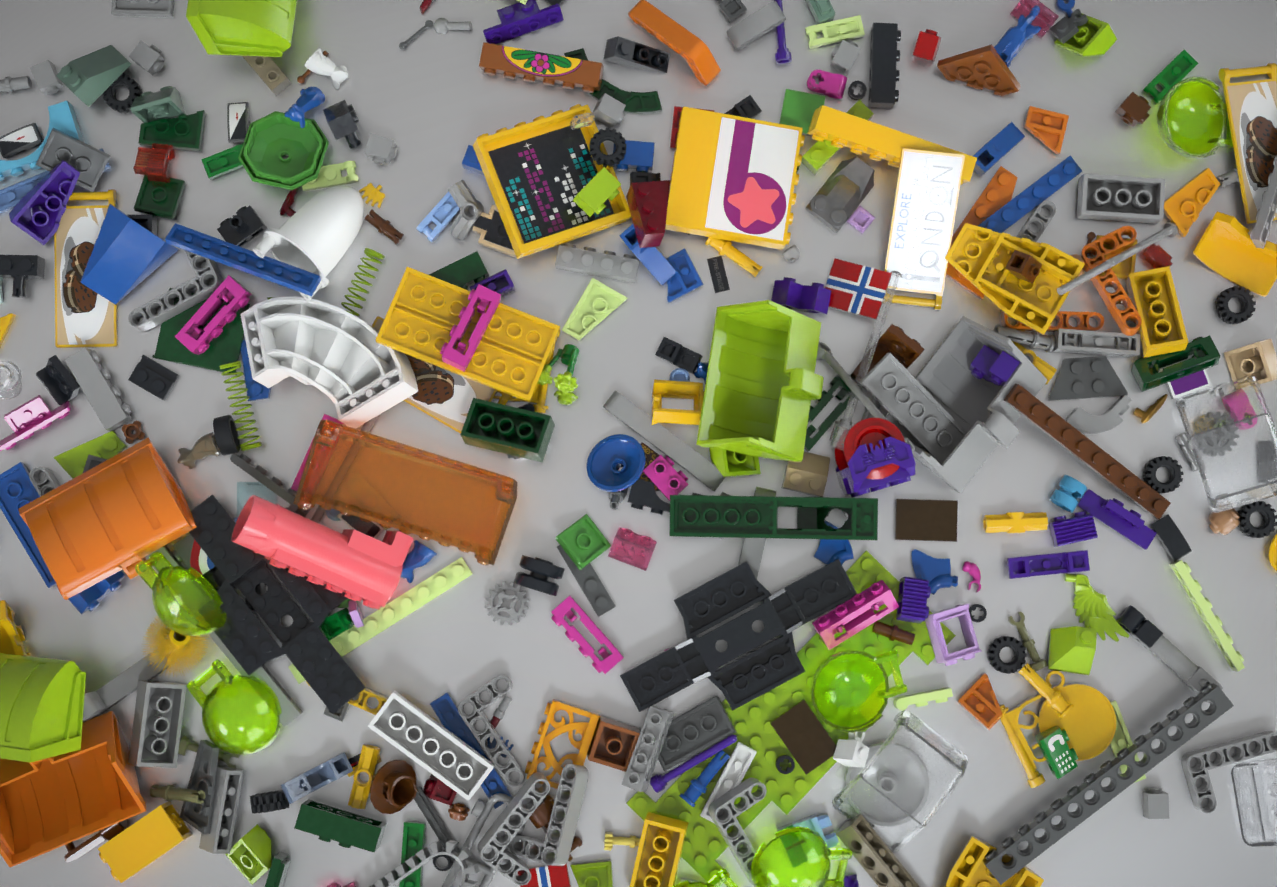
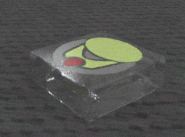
(582, 120)

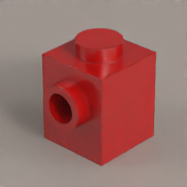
(927, 45)

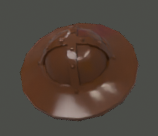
(393, 787)

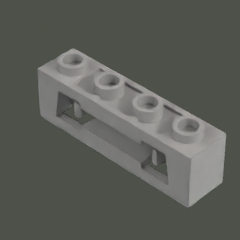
(1096, 343)
(647, 749)

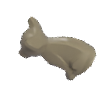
(202, 448)

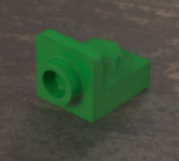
(337, 624)

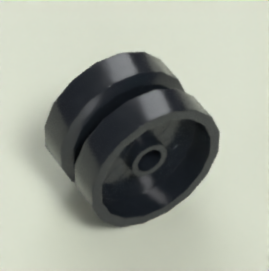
(539, 574)

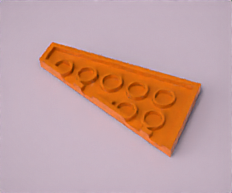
(995, 196)

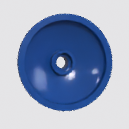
(612, 454)

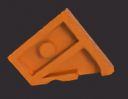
(1047, 127)
(982, 703)

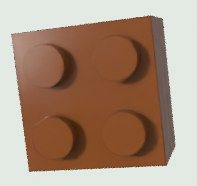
(613, 743)

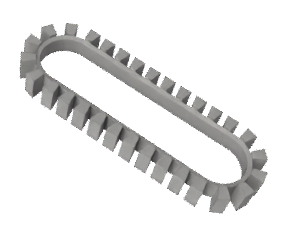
(425, 857)

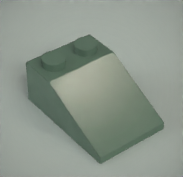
(93, 73)
(158, 105)

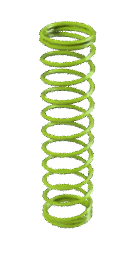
(368, 252)
(244, 446)

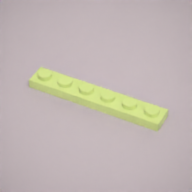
(1210, 620)

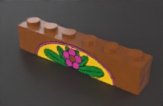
(542, 67)

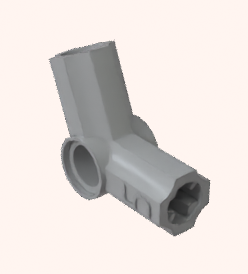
(464, 220)

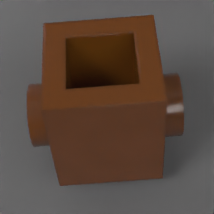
(1134, 109)
(1023, 266)

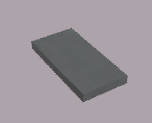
(695, 732)

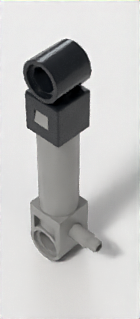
(1152, 638)

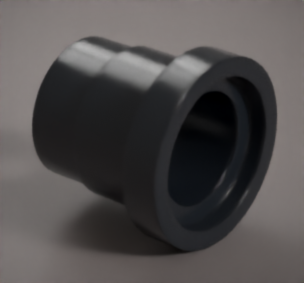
(450, 863)

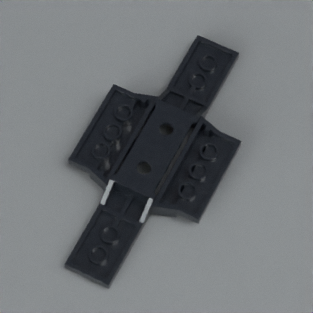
(244, 632)
(757, 670)

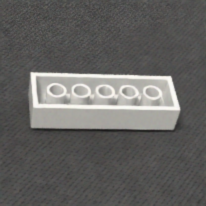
(431, 745)

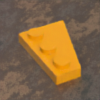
(1187, 202)

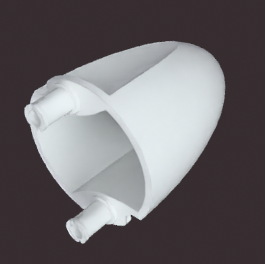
(317, 233)

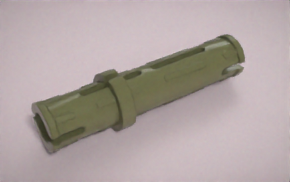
(172, 793)

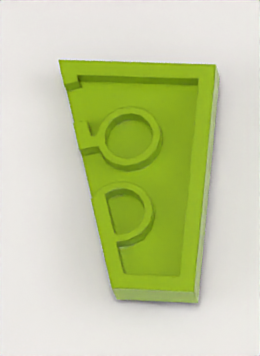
(104, 446)
(593, 874)

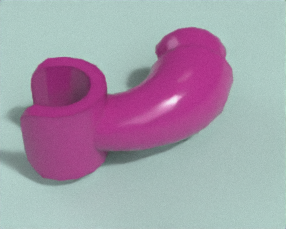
(974, 572)

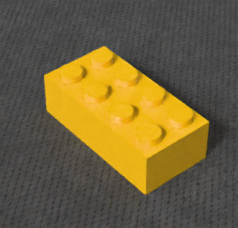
(1159, 309)
(659, 851)

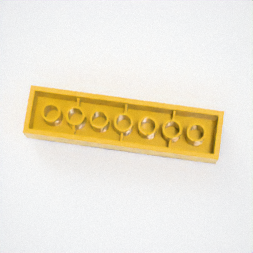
(873, 138)

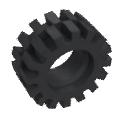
(124, 105)
(616, 138)
(1247, 305)
(1171, 465)
(1269, 519)
(1016, 663)
(268, 802)

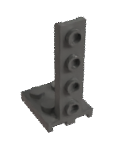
(273, 484)

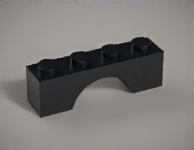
(644, 494)

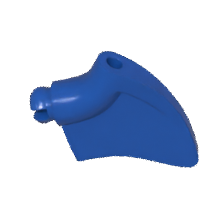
(834, 549)
(934, 570)

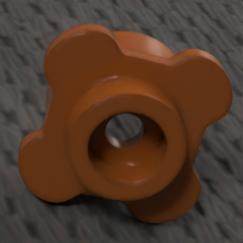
(127, 429)
(458, 811)

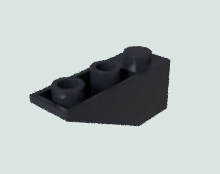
(636, 55)

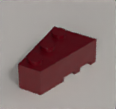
(649, 211)

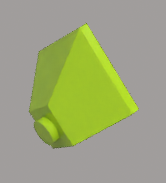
(1092, 39)
(734, 463)
(1072, 649)
(252, 854)

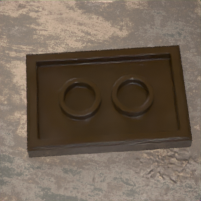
(926, 520)
(804, 736)

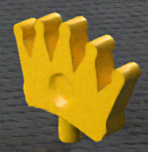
(373, 194)

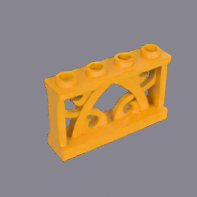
(586, 729)

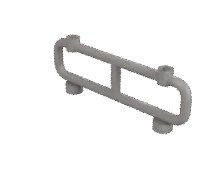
(481, 810)

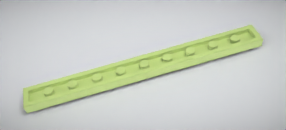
(397, 609)

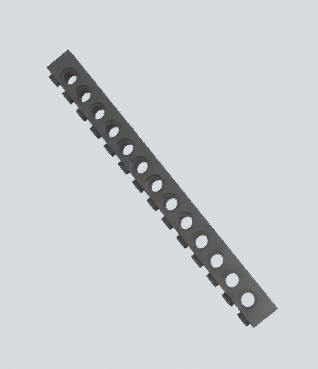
(1119, 782)

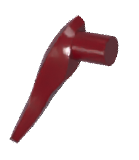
(285, 209)

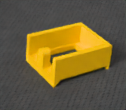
(676, 389)

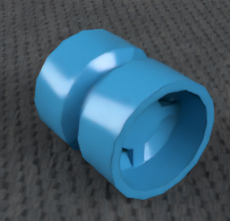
(1068, 493)

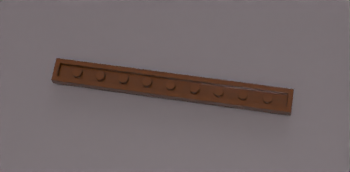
(1087, 451)

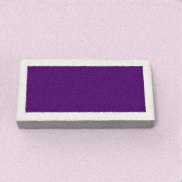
(1188, 384)

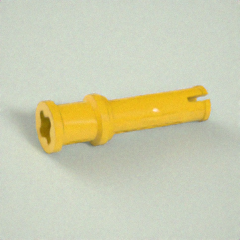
(725, 248)
(1052, 697)

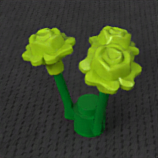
(564, 382)

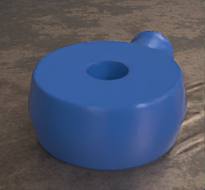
(1066, 7)

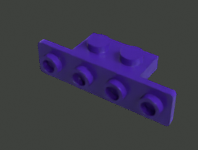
(522, 19)
(1118, 518)

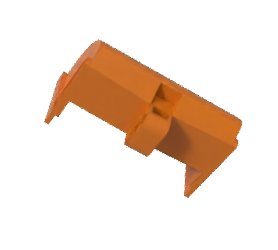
(108, 518)
(67, 794)

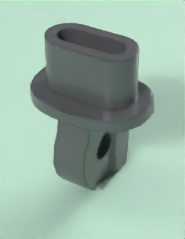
(617, 497)

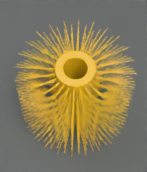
(173, 647)

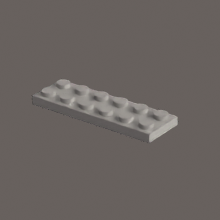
(914, 407)

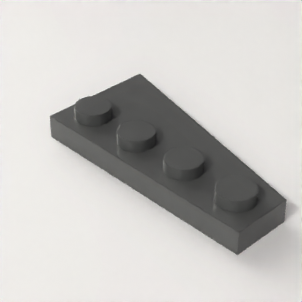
(202, 778)

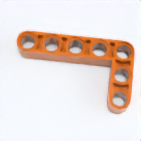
(678, 39)
(1110, 279)
(1062, 321)

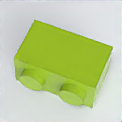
(597, 191)

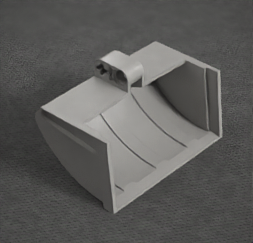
(972, 401)

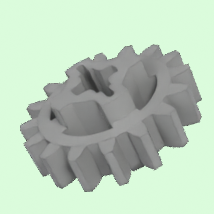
(502, 594)

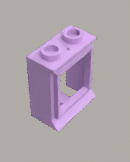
(937, 637)

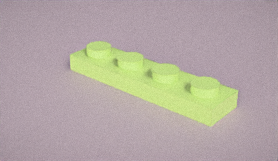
(1121, 738)

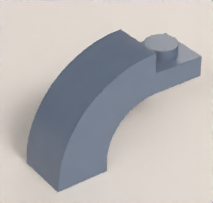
(316, 778)

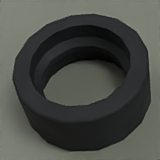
(226, 435)

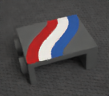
(192, 555)

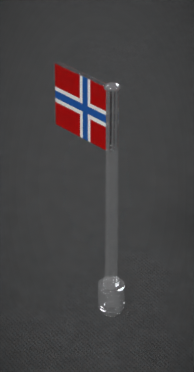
(866, 294)

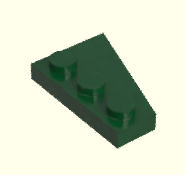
(181, 132)

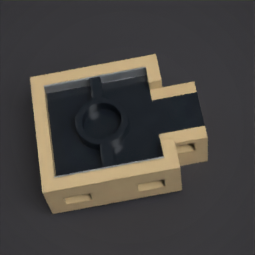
(493, 233)

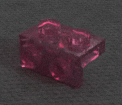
(632, 548)

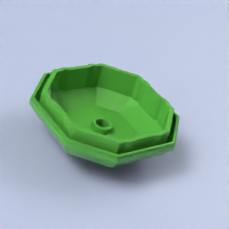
(277, 137)

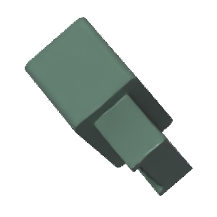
(821, 10)

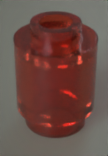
(1157, 257)

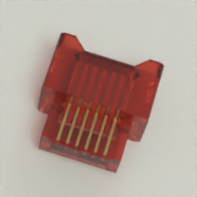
(154, 162)

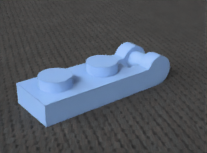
(441, 216)

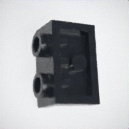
(58, 381)

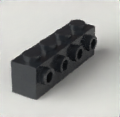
(883, 65)

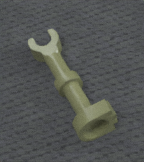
(1028, 643)
(185, 745)

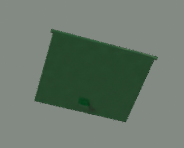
(221, 351)

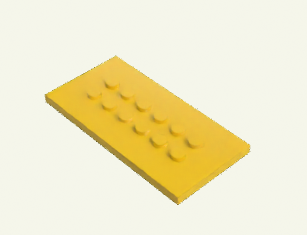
(507, 355)

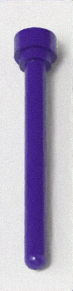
(783, 55)
(659, 782)

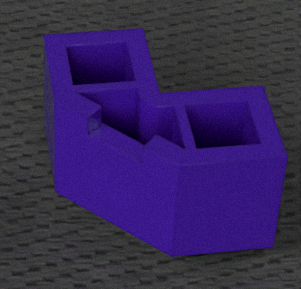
(811, 299)
(993, 366)

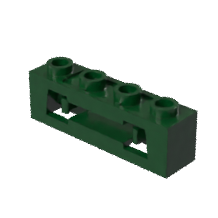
(1204, 356)
(836, 383)

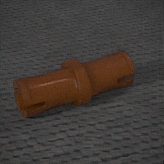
(384, 227)
(893, 632)

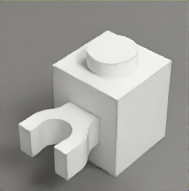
(852, 751)

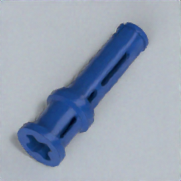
(699, 785)

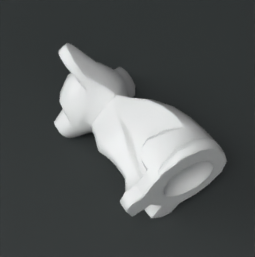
(324, 66)

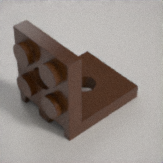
(898, 344)

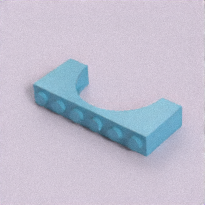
(61, 118)

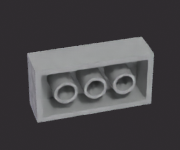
(1120, 198)
(157, 724)

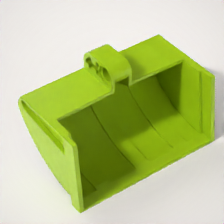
(243, 26)
(760, 381)
(40, 707)

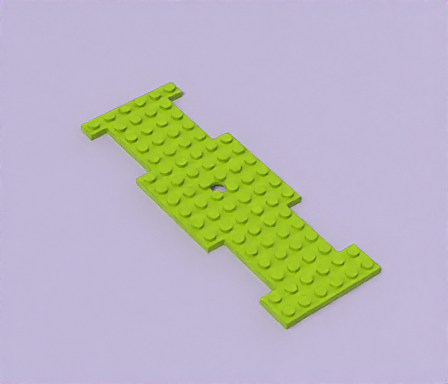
(753, 727)

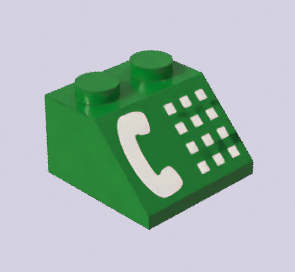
(1056, 751)

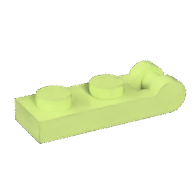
(835, 31)
(332, 176)
(920, 699)

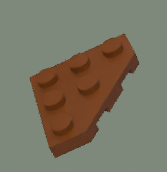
(980, 70)

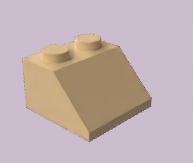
(1254, 360)
(808, 475)

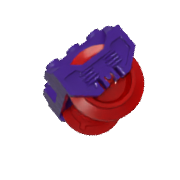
(873, 458)

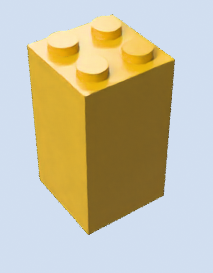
(144, 842)

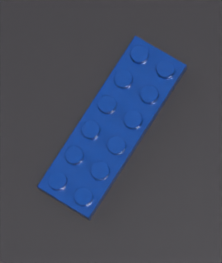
(16, 492)

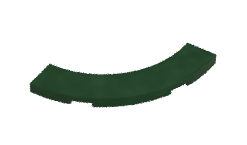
(635, 101)

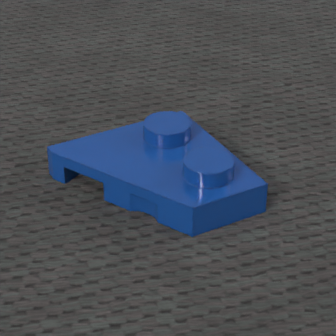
(685, 279)

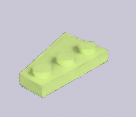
(592, 308)

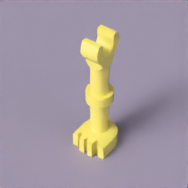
(611, 840)

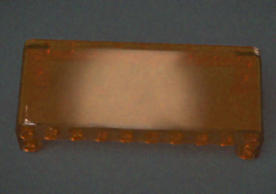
(407, 490)

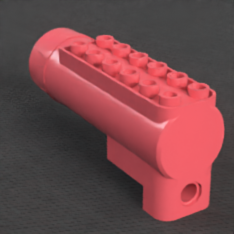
(342, 561)

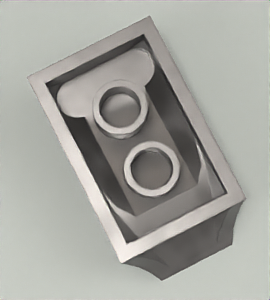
(842, 193)

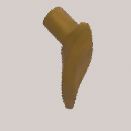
(1146, 416)

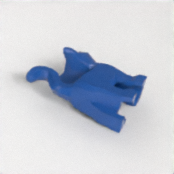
(1016, 36)

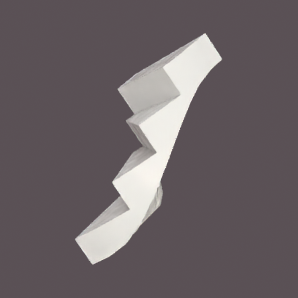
(329, 351)

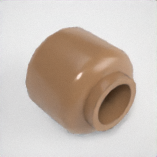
(1224, 521)

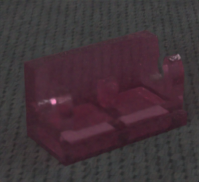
(1044, 19)

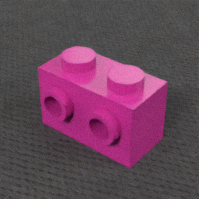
(665, 476)

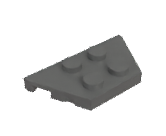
(1086, 379)

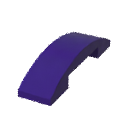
(1048, 564)

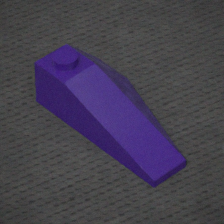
(44, 205)

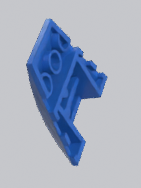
(123, 256)

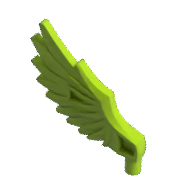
(1094, 608)

